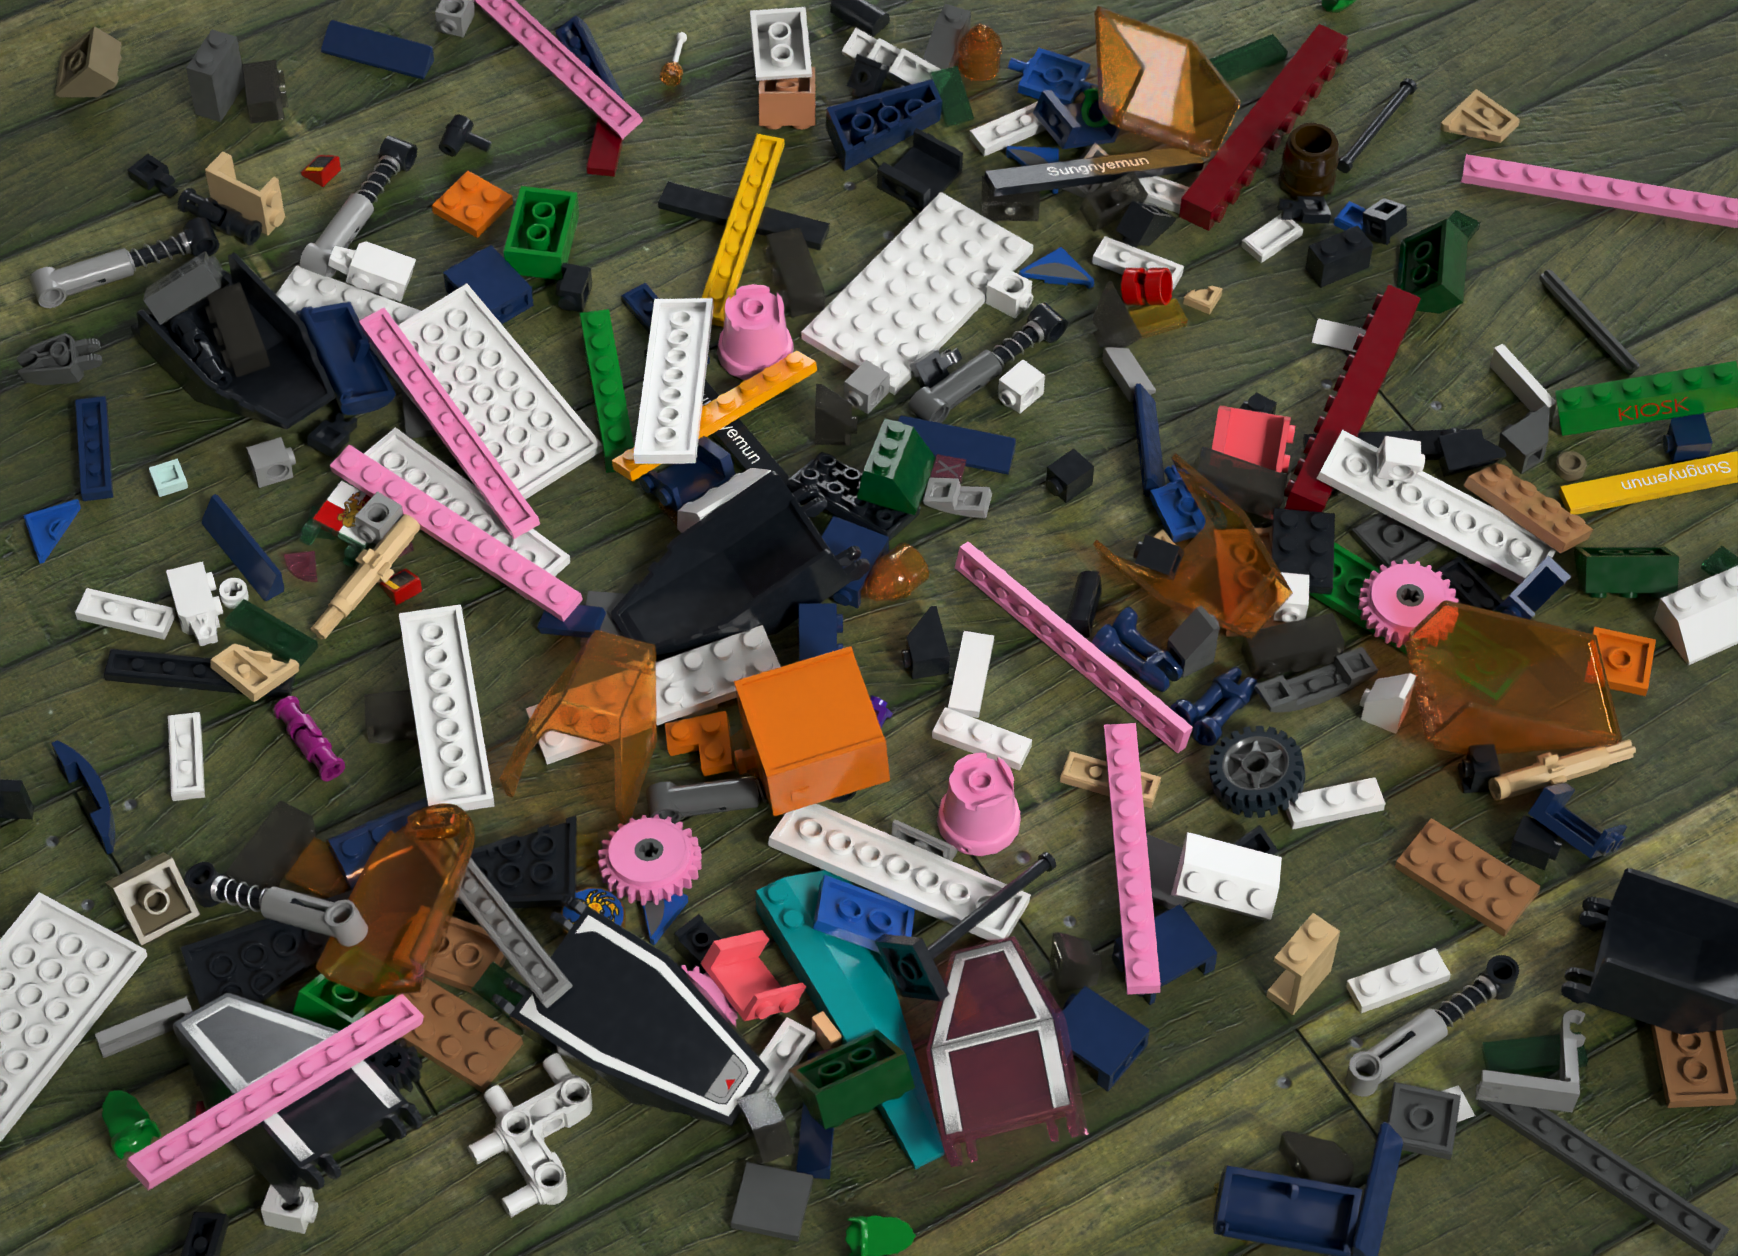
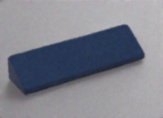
(579, 40)
(377, 49)
(1148, 440)
(978, 448)
(242, 549)
(815, 1142)
(1377, 1192)

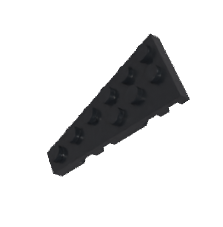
(533, 867)
(253, 959)

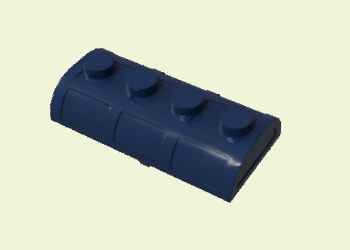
(347, 358)
(355, 846)
(1286, 1211)

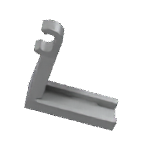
(142, 1027)
(1537, 1091)

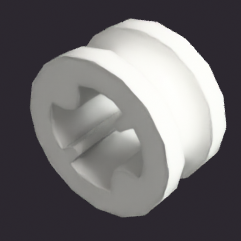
(226, 590)

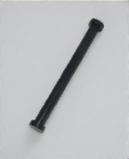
(1407, 87)

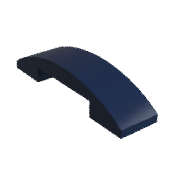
(77, 767)

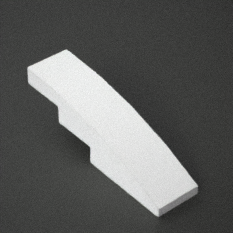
(904, 65)

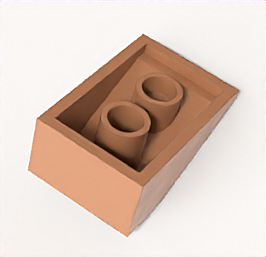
(787, 102)

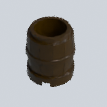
(1309, 161)

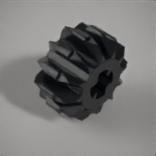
(398, 1064)

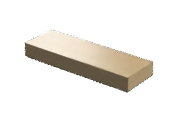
(1092, 775)

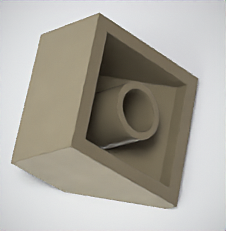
(89, 66)
(152, 898)

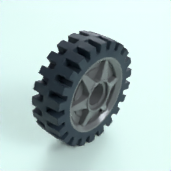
(1257, 771)

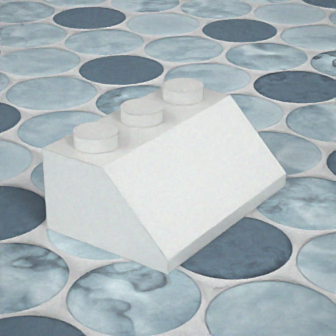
(715, 497)
(1702, 616)
(1227, 877)

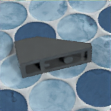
(946, 35)

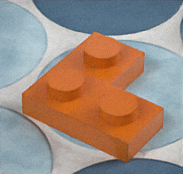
(706, 734)

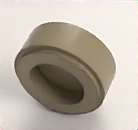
(1570, 466)

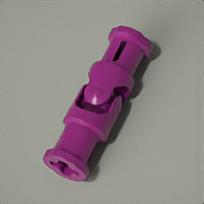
(309, 738)

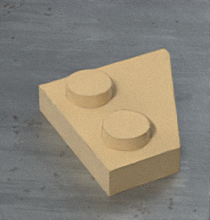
(1481, 119)
(252, 671)

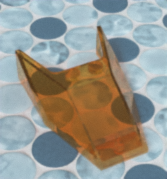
(1220, 568)
(606, 699)

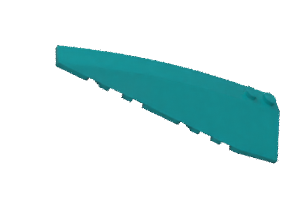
(854, 993)

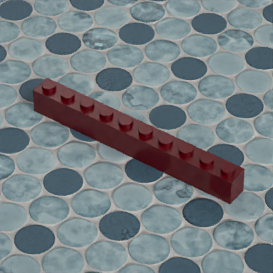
(1264, 128)
(1354, 394)

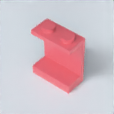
(1254, 437)
(746, 980)

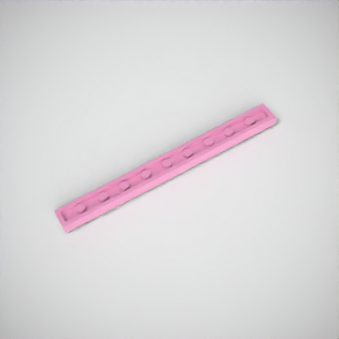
(563, 65)
(1600, 191)
(449, 423)
(459, 534)
(1073, 647)
(1131, 859)
(273, 1092)

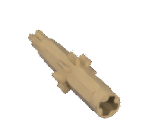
(372, 569)
(1557, 770)

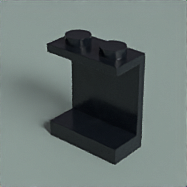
(922, 172)

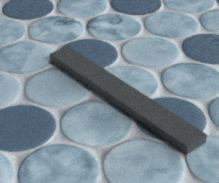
(1613, 1174)

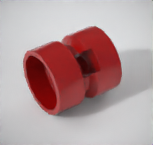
(1147, 286)

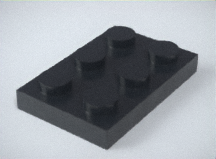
(1305, 546)

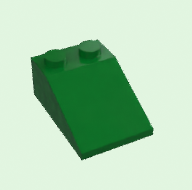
(335, 1004)

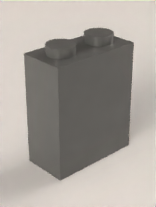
(216, 75)
(183, 287)

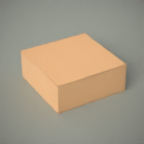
(826, 1032)

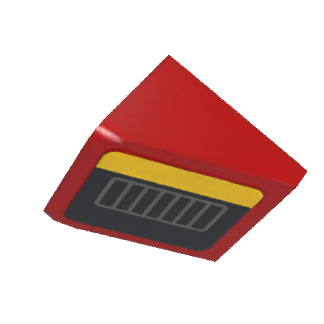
(322, 169)
(402, 586)

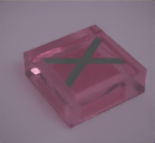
(948, 467)

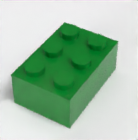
(541, 231)

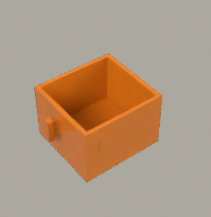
(811, 731)

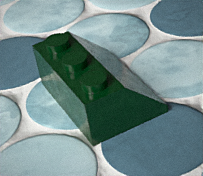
(1434, 266)
(897, 468)
(1627, 571)
(852, 1079)

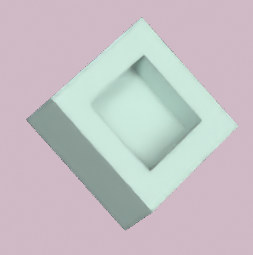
(168, 477)

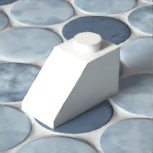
(1388, 701)

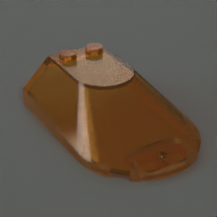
(406, 903)

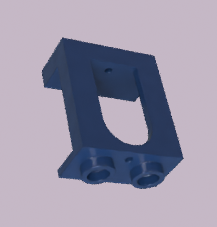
(1553, 814)

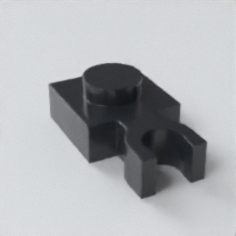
(1307, 208)
(332, 436)

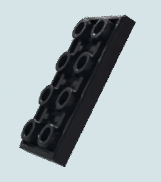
(840, 488)

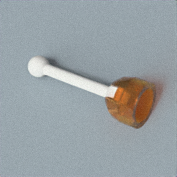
(671, 68)

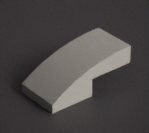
(951, 497)

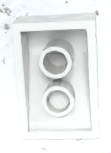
(780, 43)

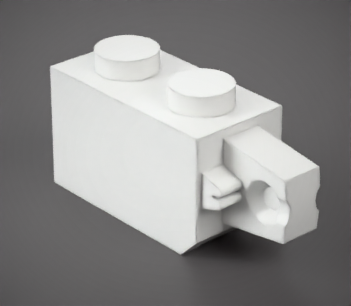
(374, 269)
(194, 601)

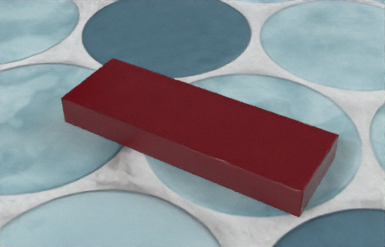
(604, 151)

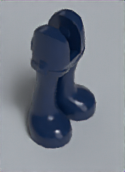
(1160, 664)
(1224, 688)

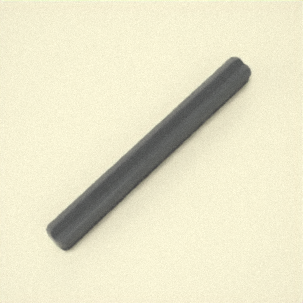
(1589, 322)

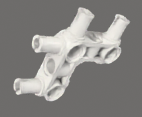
(539, 1119)

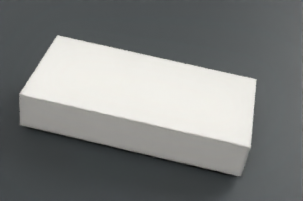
(1271, 238)

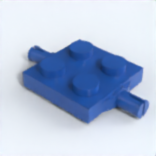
(1052, 72)
(1177, 508)

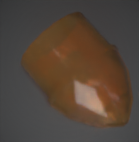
(982, 51)
(896, 574)

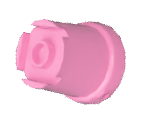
(753, 332)
(979, 806)

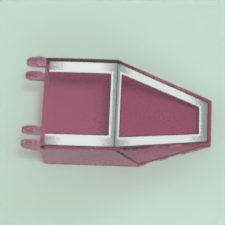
(1000, 1051)

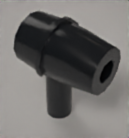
(458, 133)

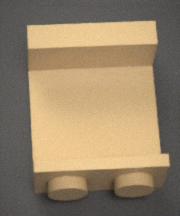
(257, 205)
(1307, 962)

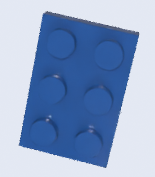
(859, 914)

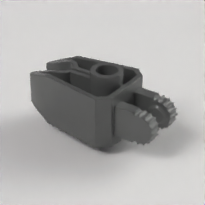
(59, 360)

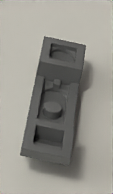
(1318, 685)

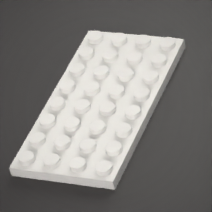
(916, 290)
(499, 391)
(53, 988)

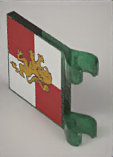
(338, 519)

